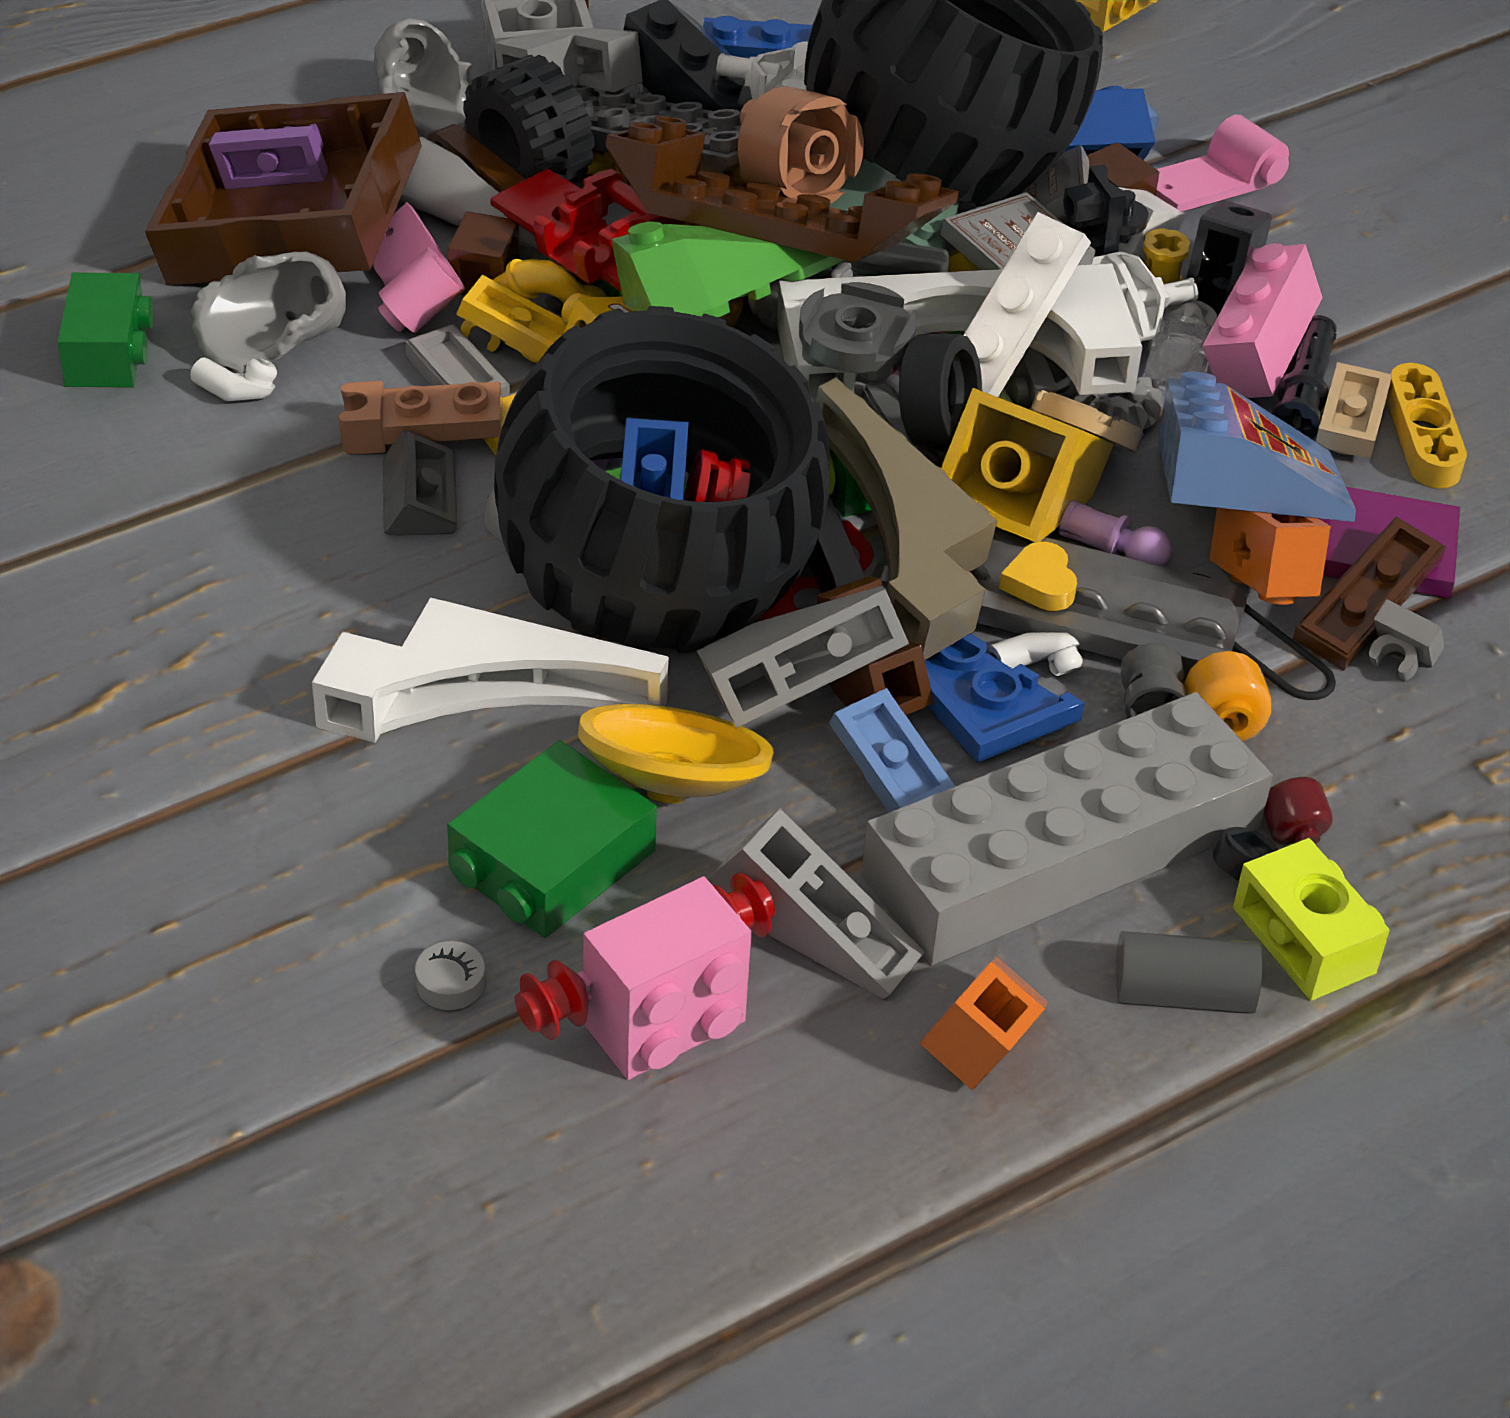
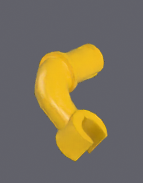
(542, 276)

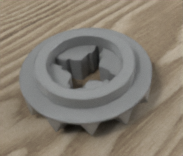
(1139, 409)

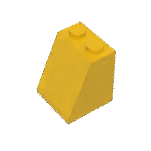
(1023, 464)

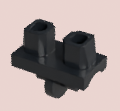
(1105, 211)

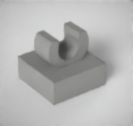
(1408, 634)

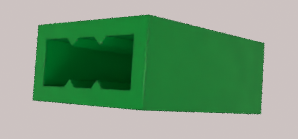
(551, 838)

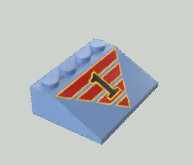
(1241, 457)

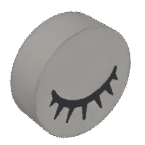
(450, 975)

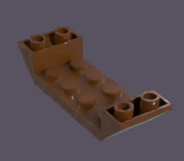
(665, 172)

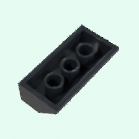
(682, 59)

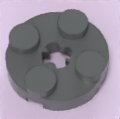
(833, 341)

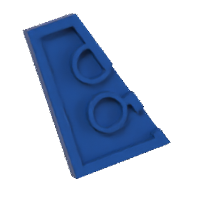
(992, 704)

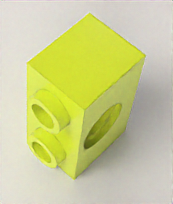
(1310, 918)

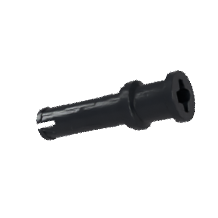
(1304, 389)

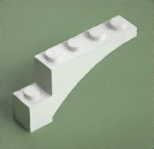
(475, 661)

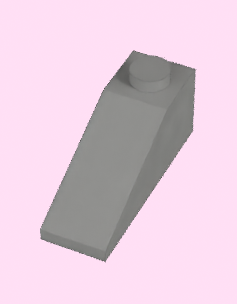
(800, 652)
(821, 907)

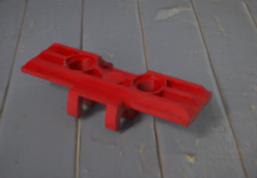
(570, 220)

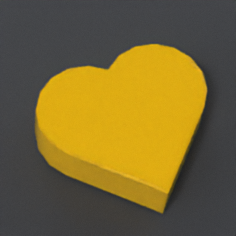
(1041, 577)

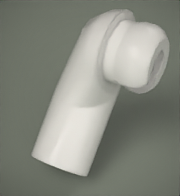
(230, 386)
(1036, 646)

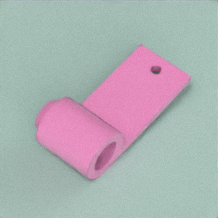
(1236, 163)
(414, 273)

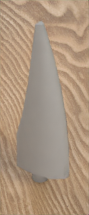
(448, 188)

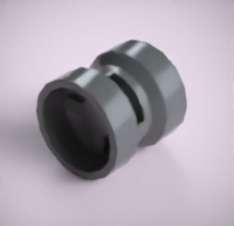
(1151, 677)

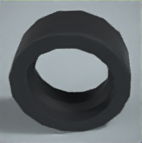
(936, 385)

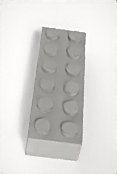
(1063, 826)

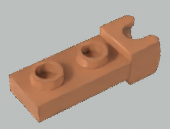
(435, 412)

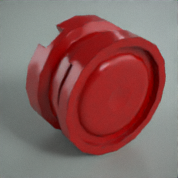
(716, 480)

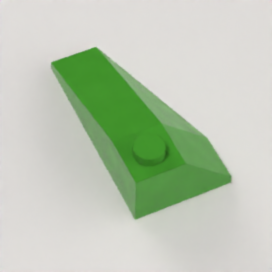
(703, 267)

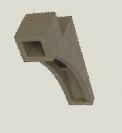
(925, 519)

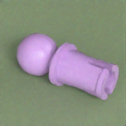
(1114, 534)

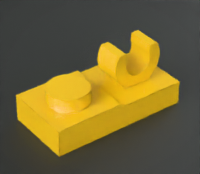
(510, 319)

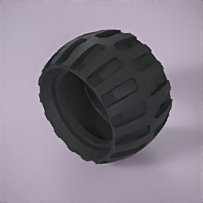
(960, 85)
(641, 561)

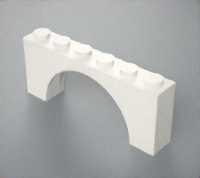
(1083, 333)

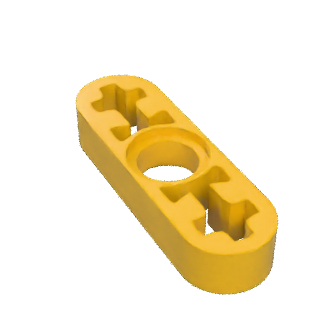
(1418, 442)

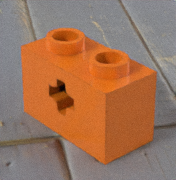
(1271, 552)

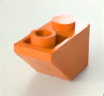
(984, 1023)

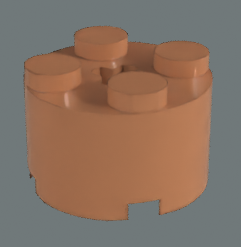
(799, 142)

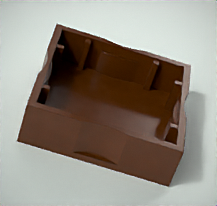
(369, 155)

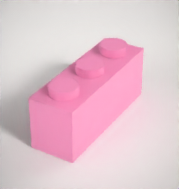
(1263, 320)

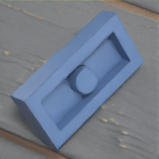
(889, 751)

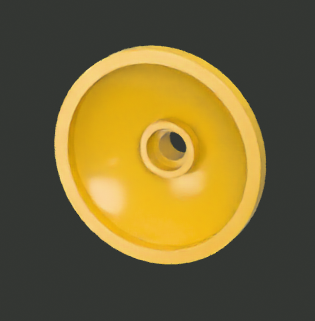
(673, 750)

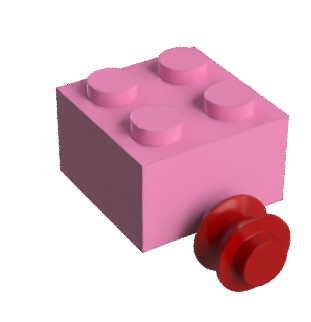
(657, 975)

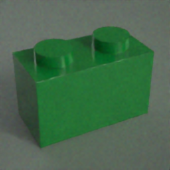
(104, 330)

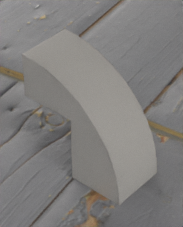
(589, 56)

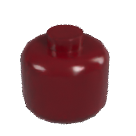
(1297, 811)

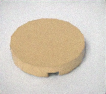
(1088, 419)

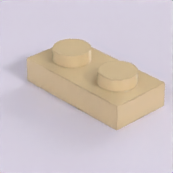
(1353, 410)

